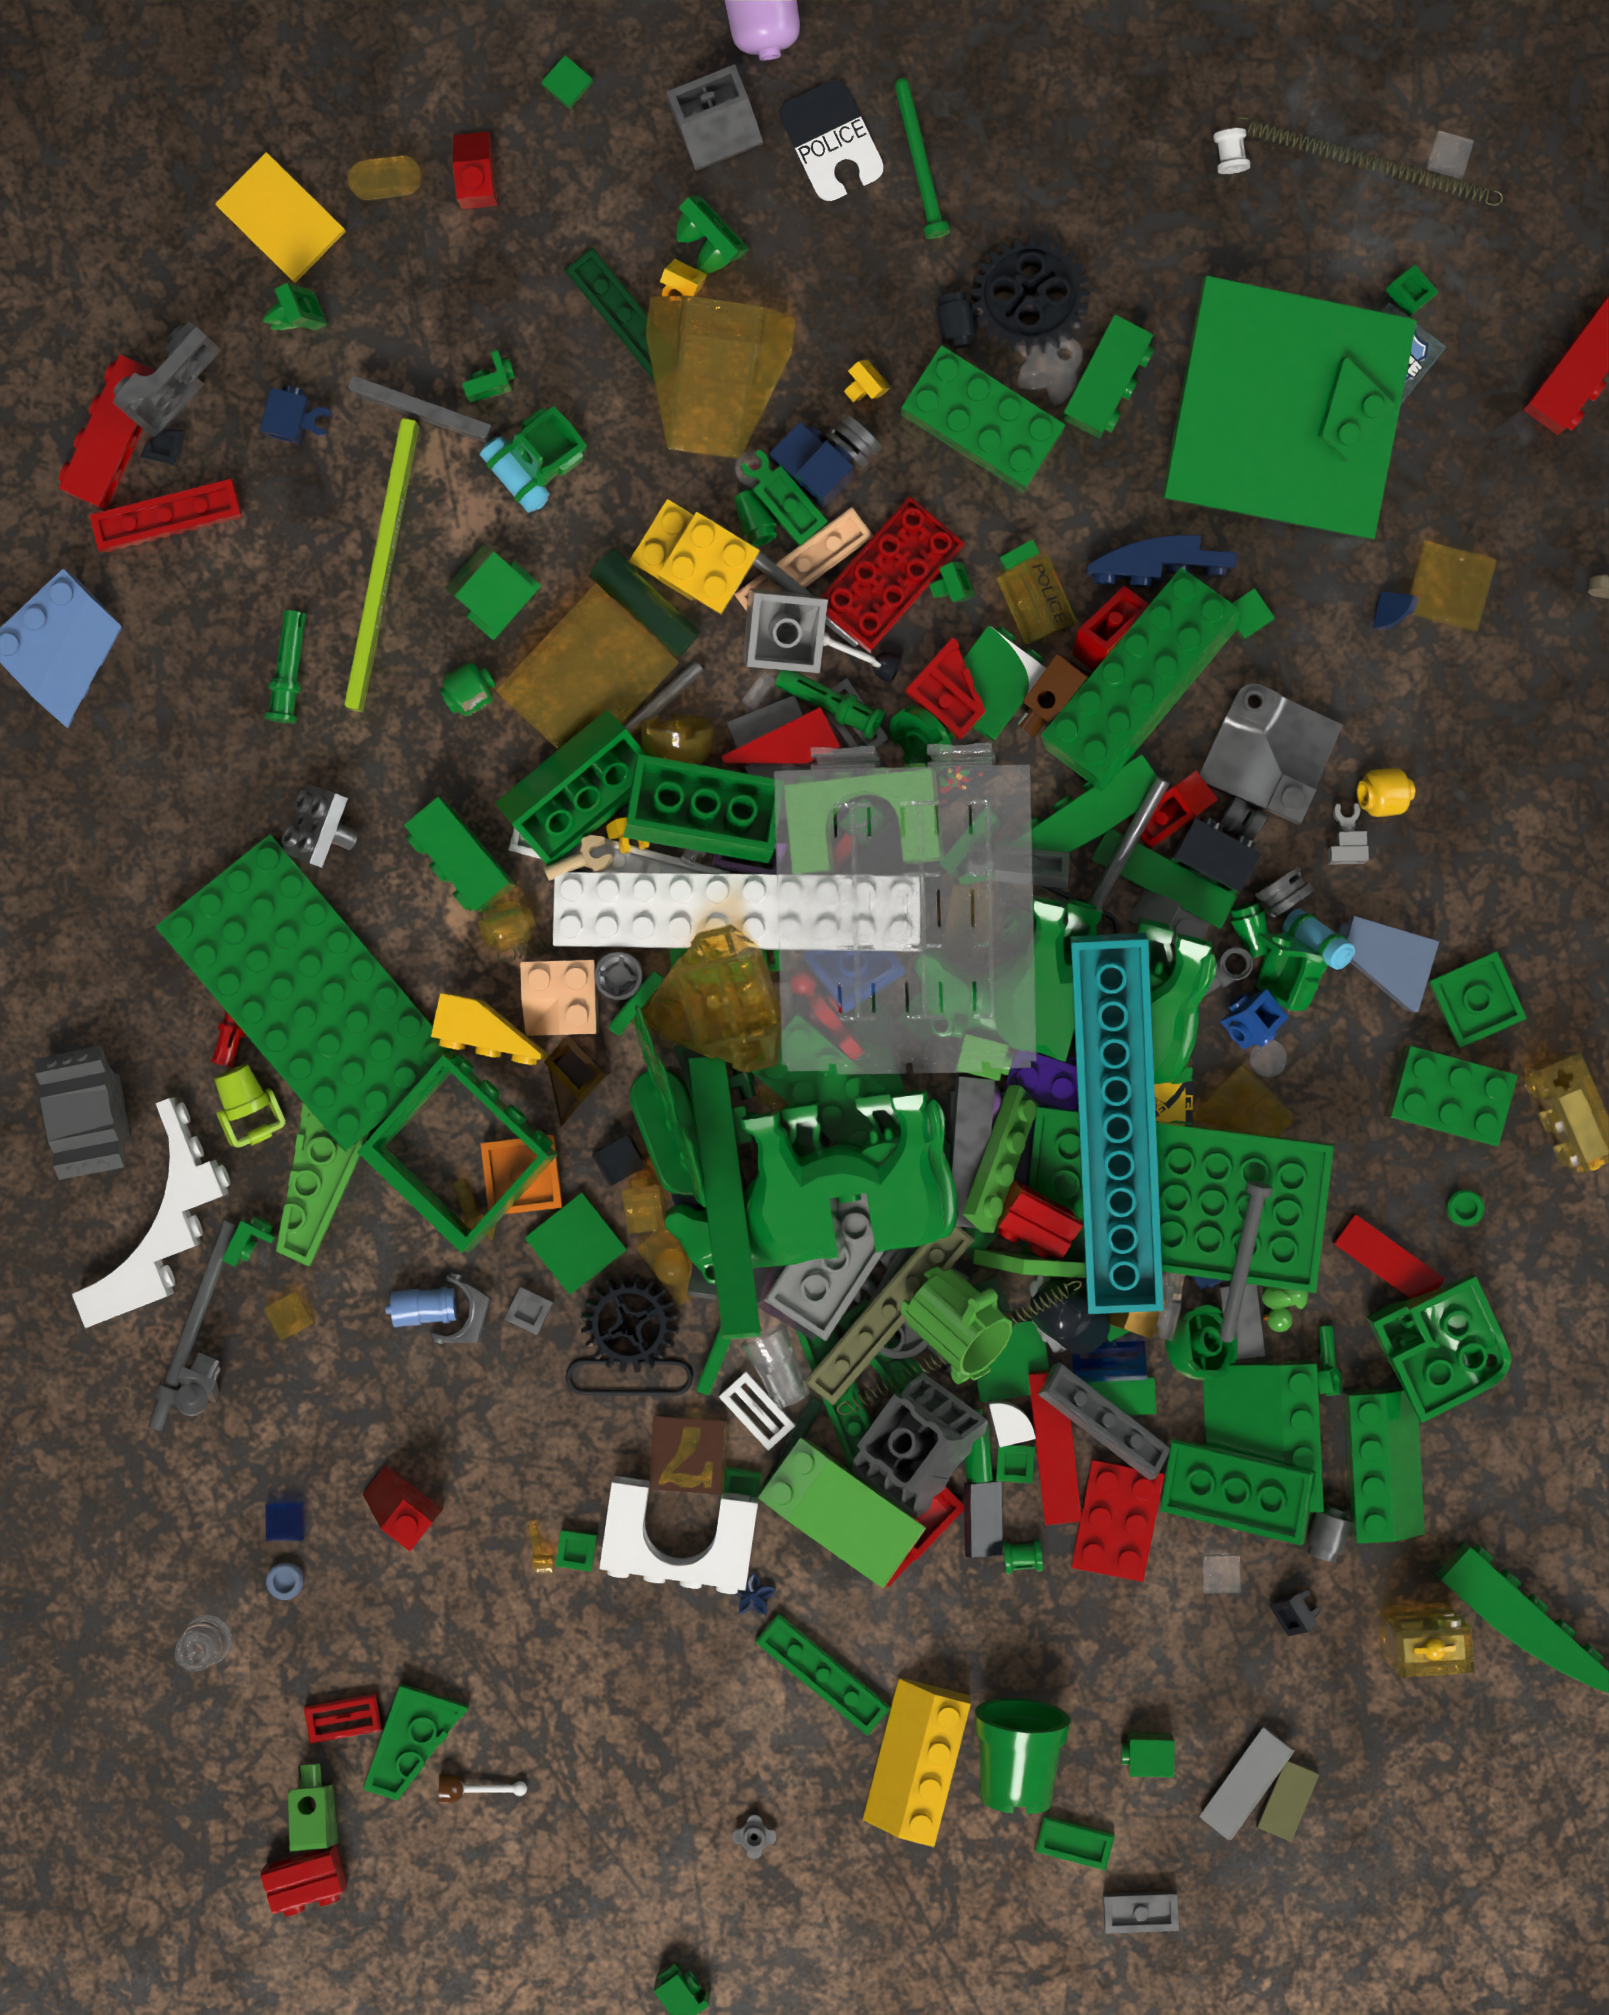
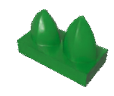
(722, 242)
(295, 309)

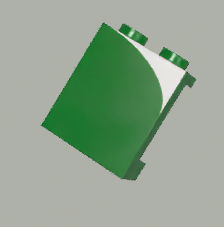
(1001, 678)

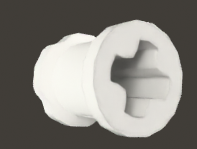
(1231, 151)

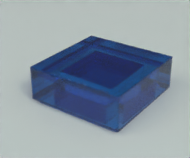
(285, 1521)

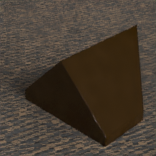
(573, 1077)

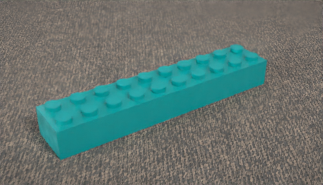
(1117, 1122)

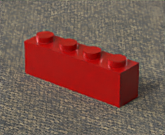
(1575, 376)
(105, 444)

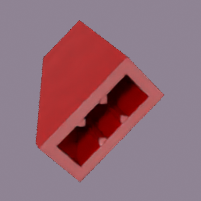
(400, 1508)

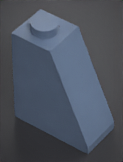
(1391, 959)

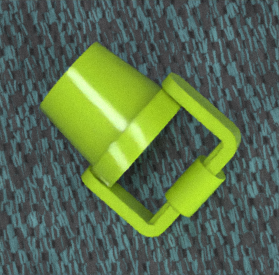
(243, 1096)

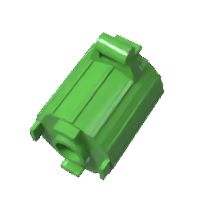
(958, 1323)

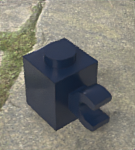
(289, 415)

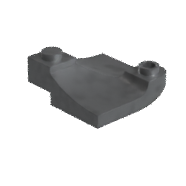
(159, 397)
(1270, 753)

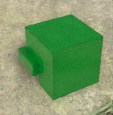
(492, 590)

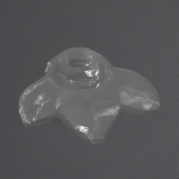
(1050, 371)

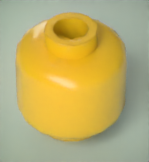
(1385, 792)

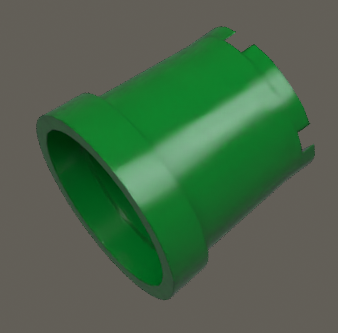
(1019, 1752)

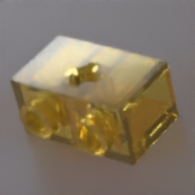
(644, 1205)

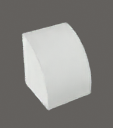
(1010, 1423)

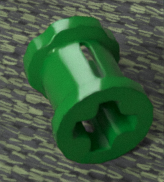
(1022, 1556)

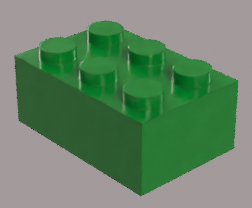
(458, 856)
(1451, 1095)

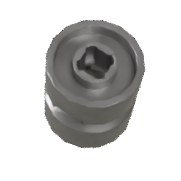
(619, 975)

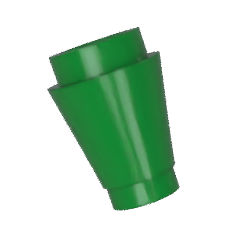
(754, 519)
(1248, 922)

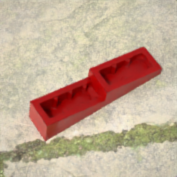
(1054, 1457)

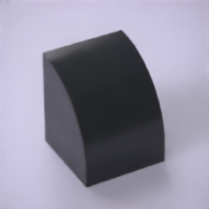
(619, 1160)

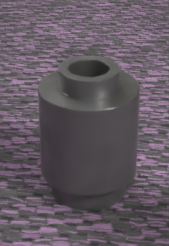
(1329, 1533)

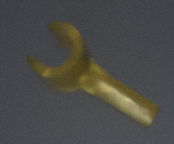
(540, 1562)

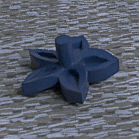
(754, 1596)

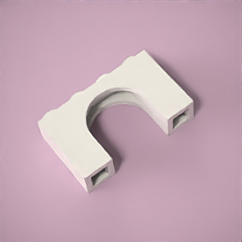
(630, 1550)

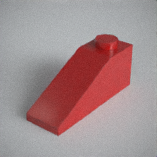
(787, 744)

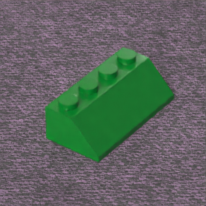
(574, 789)
(1383, 1466)

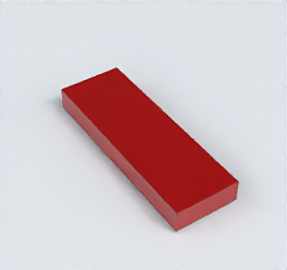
(1386, 1258)

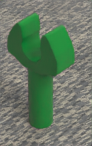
(1328, 1375)

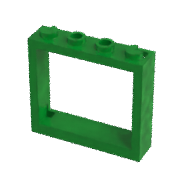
(414, 1191)

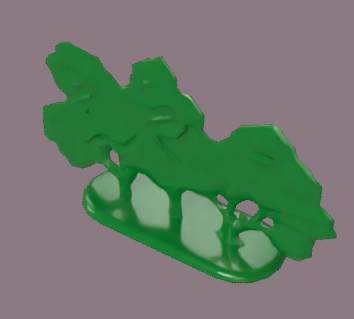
(666, 1121)

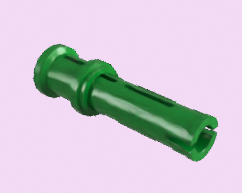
(285, 685)
(844, 708)

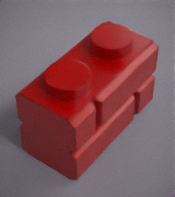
(1038, 1221)
(304, 1880)

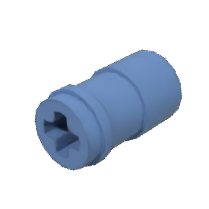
(422, 1306)

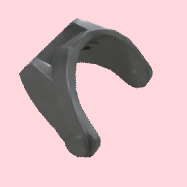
(474, 1325)

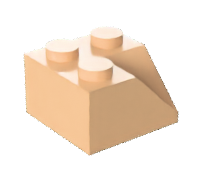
(559, 997)

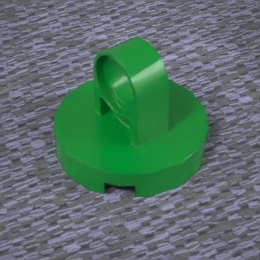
(916, 728)

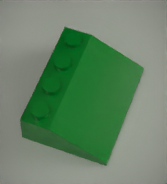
(1268, 1414)

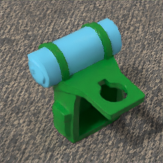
(534, 456)
(1300, 958)

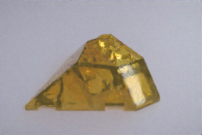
(720, 1001)

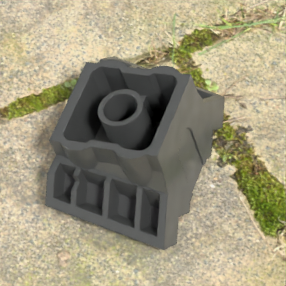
(83, 1112)
(917, 1444)

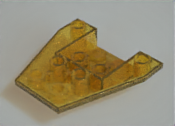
(714, 369)

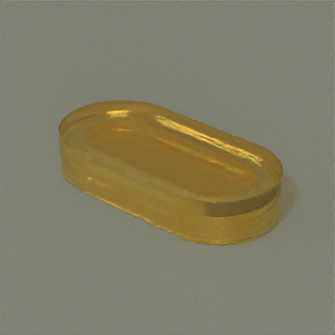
(384, 178)

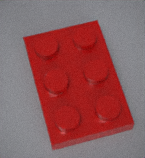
(1116, 1521)

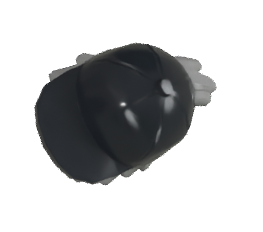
(1068, 1322)

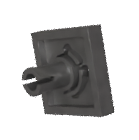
(317, 826)

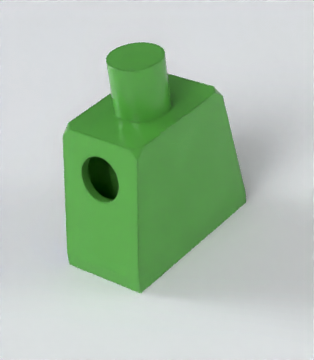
(307, 1827)

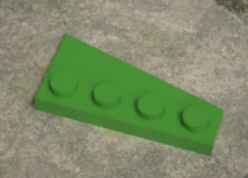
(315, 1188)

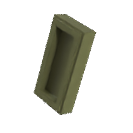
(1287, 1800)

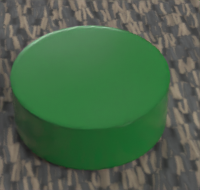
(1464, 1207)

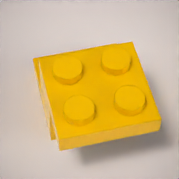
(694, 556)

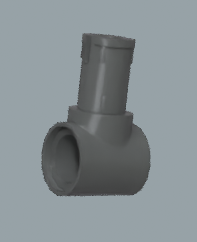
(1223, 977)

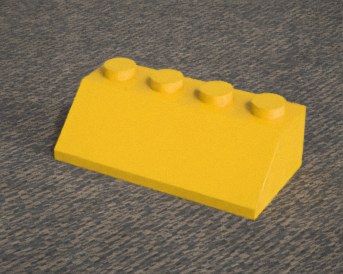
(917, 1761)

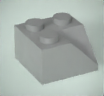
(784, 630)

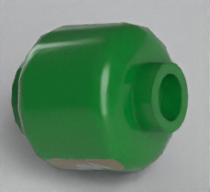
(467, 689)

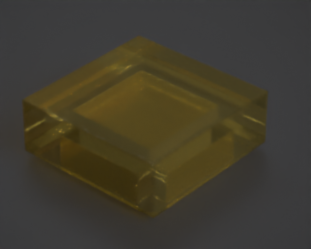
(289, 1315)

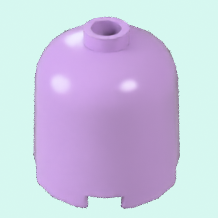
(763, 26)

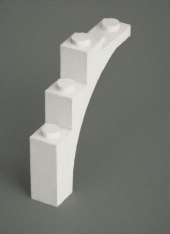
(189, 1184)

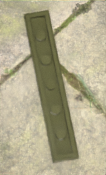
(883, 1316)

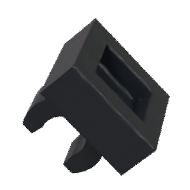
(1294, 1613)

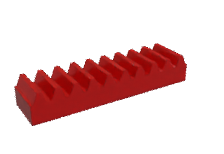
(166, 516)

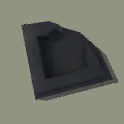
(165, 448)

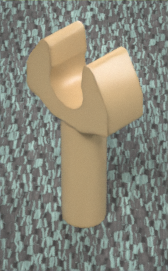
(581, 859)

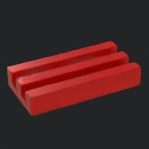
(373, 1712)

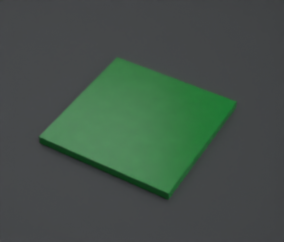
(1258, 400)

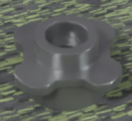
(754, 1825)

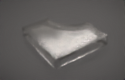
(1172, 1304)

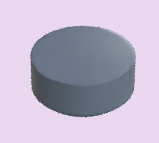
(285, 1580)

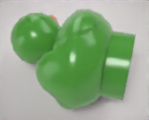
(1279, 1318)

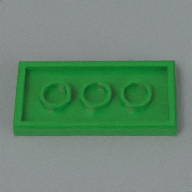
(1238, 1491)

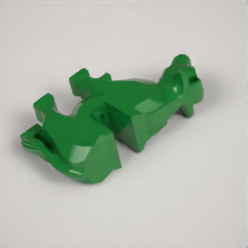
(1174, 986)
(796, 1190)

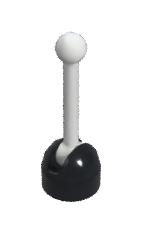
(884, 664)

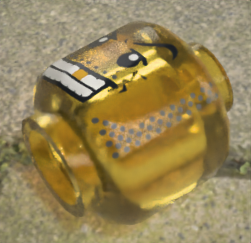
(506, 925)

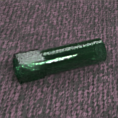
(644, 602)

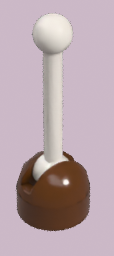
(452, 1788)

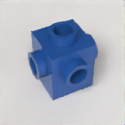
(1254, 1019)

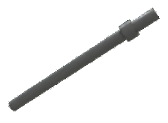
(167, 1392)

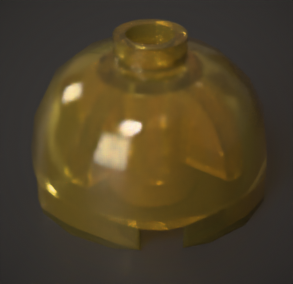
(681, 739)

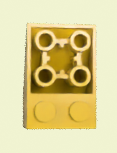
(476, 1023)

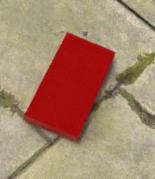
(890, 574)

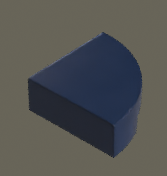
(1393, 609)

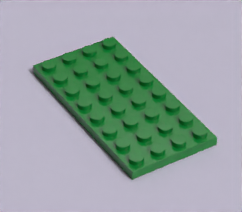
(305, 991)
(1205, 1197)

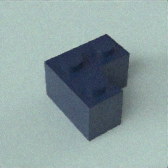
(813, 465)

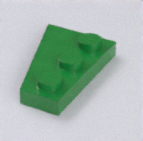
(410, 1735)

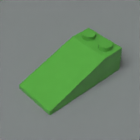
(842, 1512)

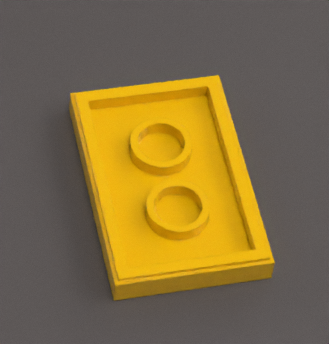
(280, 217)

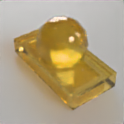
(669, 1263)

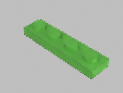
(1000, 1159)

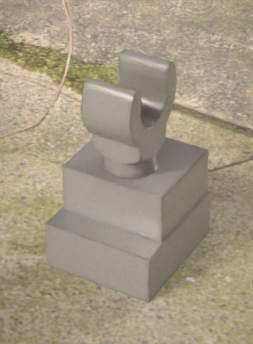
(1349, 844)

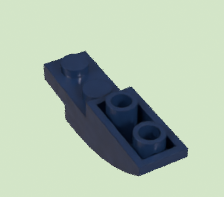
(1144, 561)

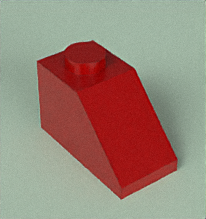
(474, 170)
(1107, 627)
(1177, 808)

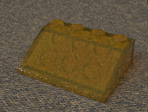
(584, 666)

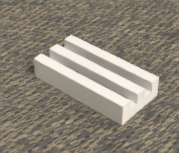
(746, 1420)

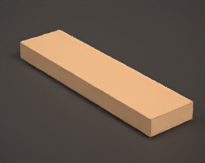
(817, 554)

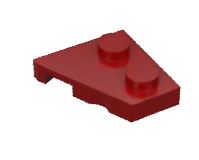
(948, 691)

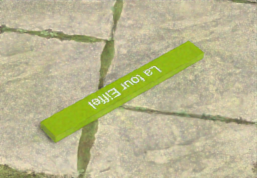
(382, 565)

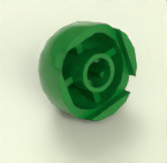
(1197, 1345)

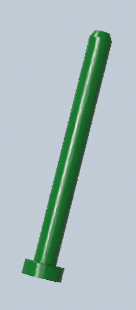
(936, 227)

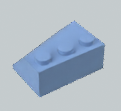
(58, 644)

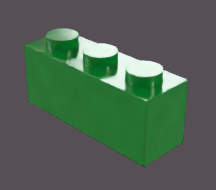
(1109, 377)

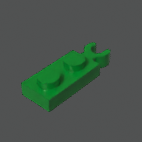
(785, 500)

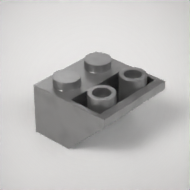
(714, 117)

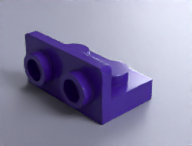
(1048, 1081)

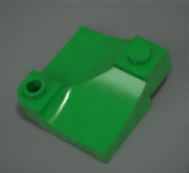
(1442, 1346)

